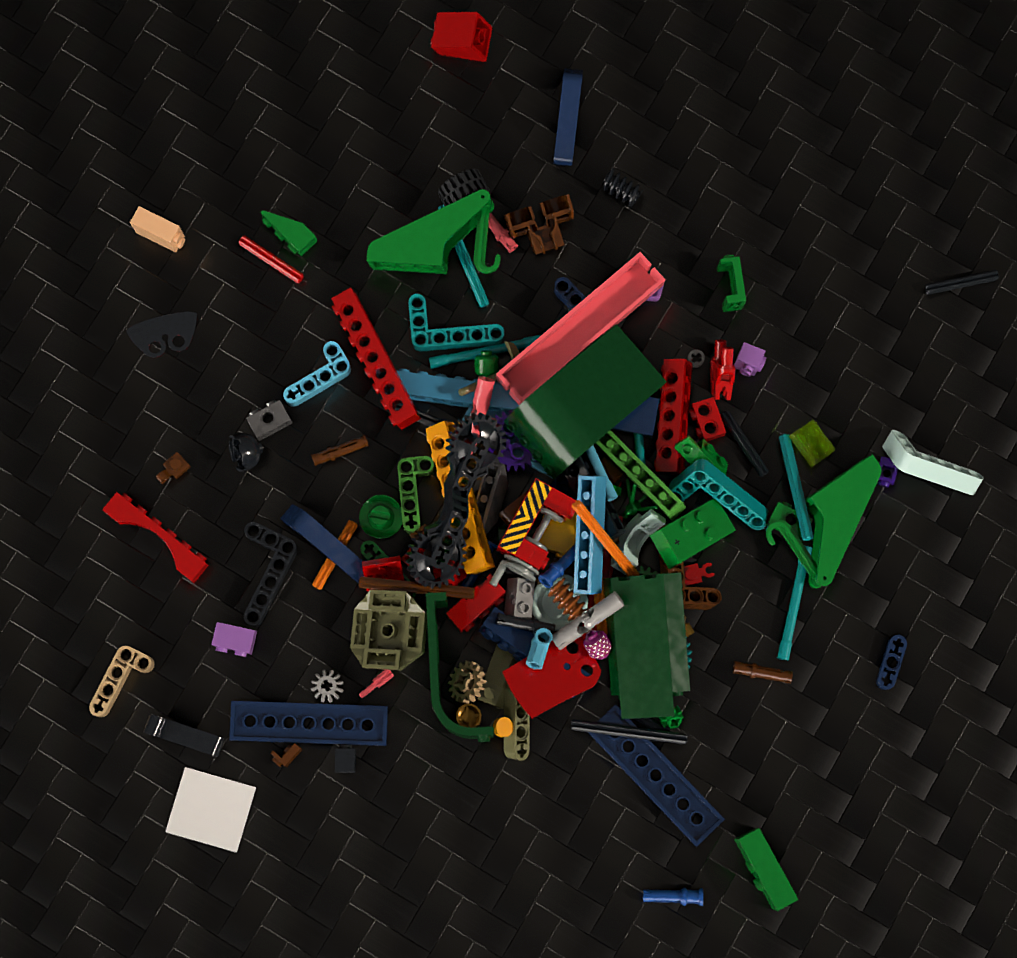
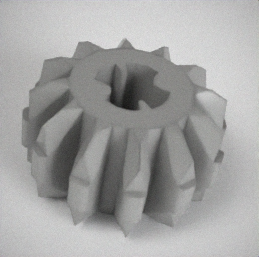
(322, 691)

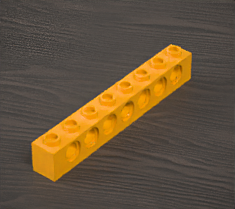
(477, 540)

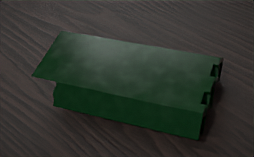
(647, 644)

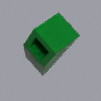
(293, 232)

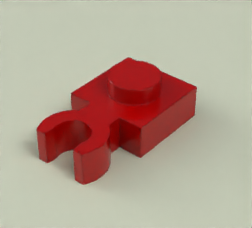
(693, 573)

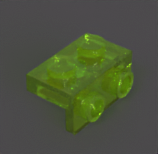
(812, 443)

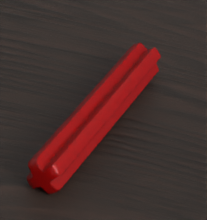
(271, 259)

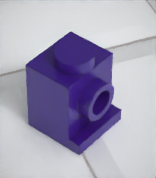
(887, 465)

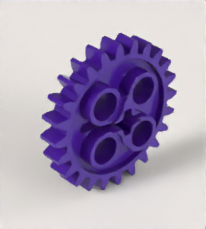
(509, 459)

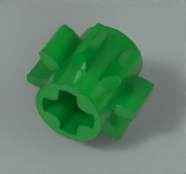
(673, 721)

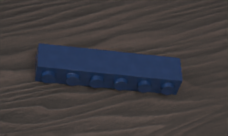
(511, 639)

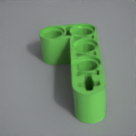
(412, 495)

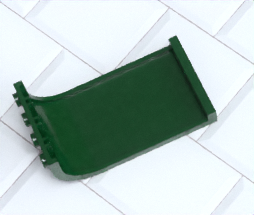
(584, 401)
(483, 734)

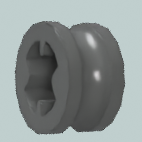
(696, 352)

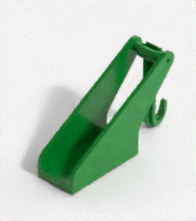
(428, 241)
(835, 514)

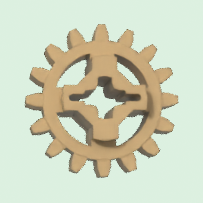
(467, 682)

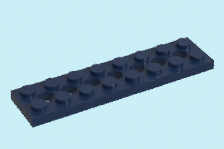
(299, 712)
(655, 789)

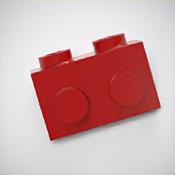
(383, 568)

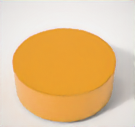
(503, 727)

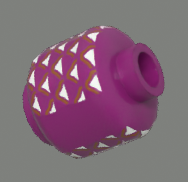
(597, 644)

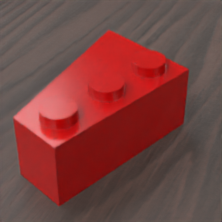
(469, 610)

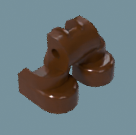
(544, 237)

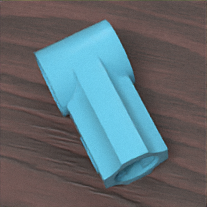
(539, 649)

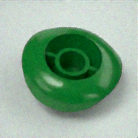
(380, 516)

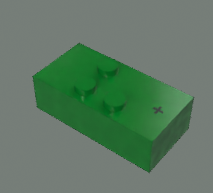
(692, 533)
(766, 869)

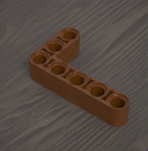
(699, 593)

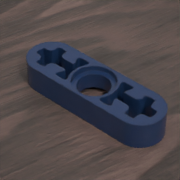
(890, 647)

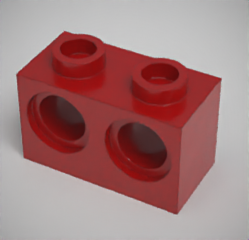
(713, 419)

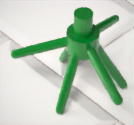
(634, 506)

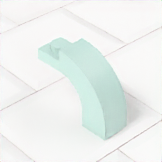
(636, 534)

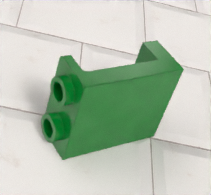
(738, 298)

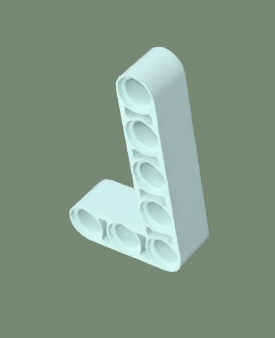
(929, 467)

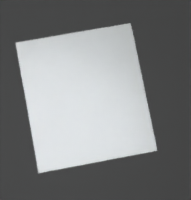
(210, 809)

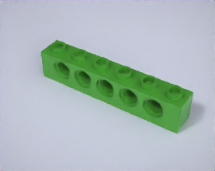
(641, 475)

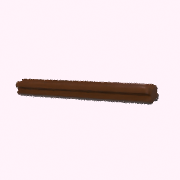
(414, 587)

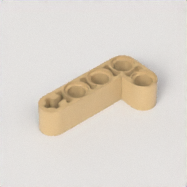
(117, 683)

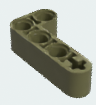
(517, 744)

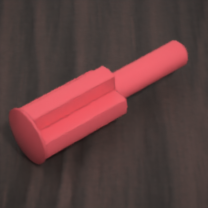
(378, 681)

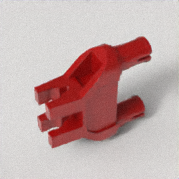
(722, 370)

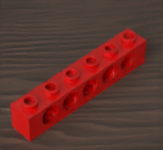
(680, 407)

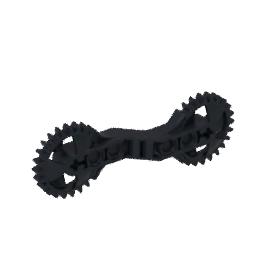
(456, 500)

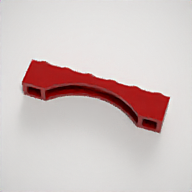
(185, 560)

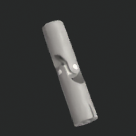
(590, 618)

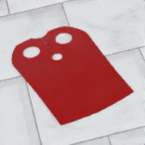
(553, 684)

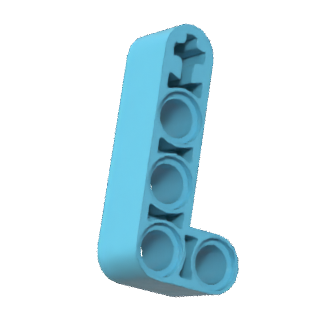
(315, 377)

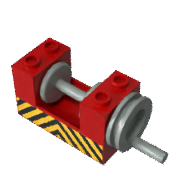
(527, 554)

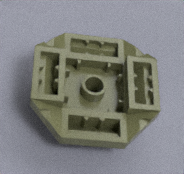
(371, 628)

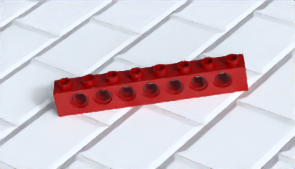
(408, 413)

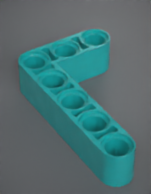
(448, 333)
(709, 478)

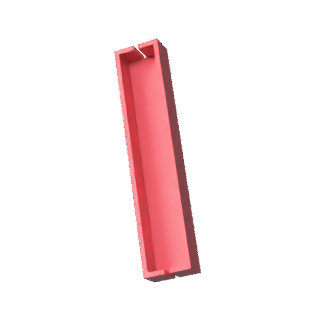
(580, 328)

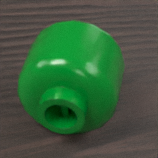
(486, 363)

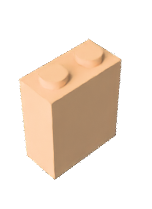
(157, 229)

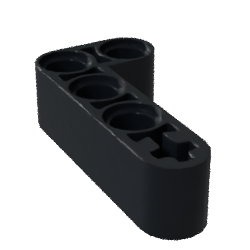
(183, 735)

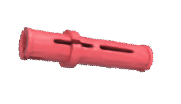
(501, 234)

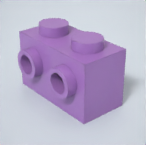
(750, 360)
(234, 638)

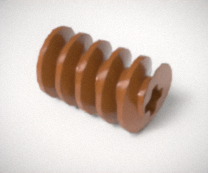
(567, 600)

